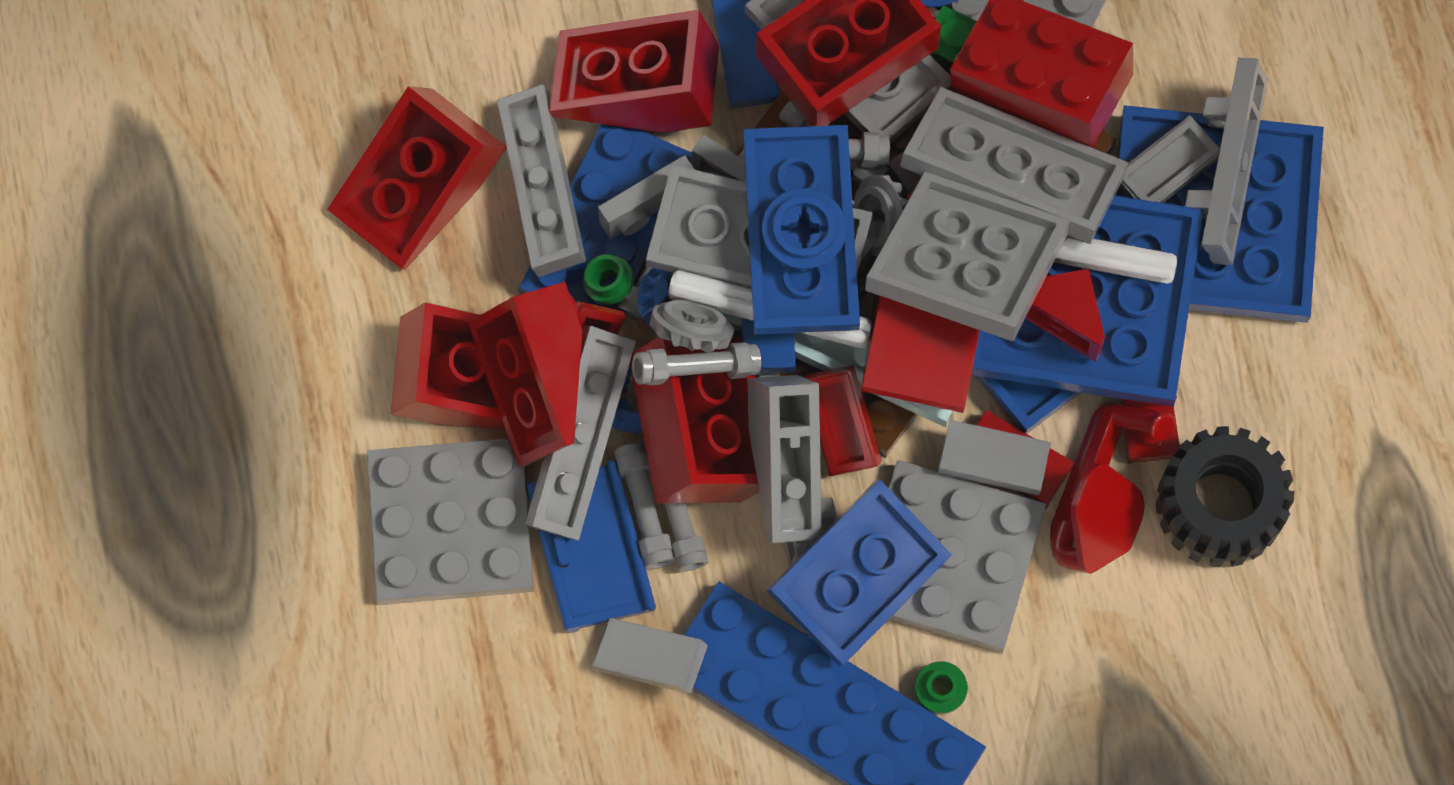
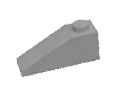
(787, 455)

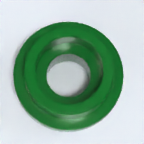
(601, 269)
(941, 703)

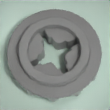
(882, 194)
(692, 325)

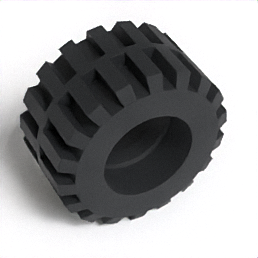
(1248, 464)

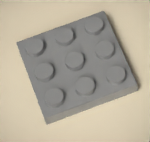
(968, 256)
(449, 522)
(990, 549)

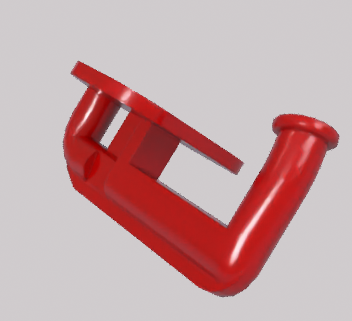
(1098, 504)

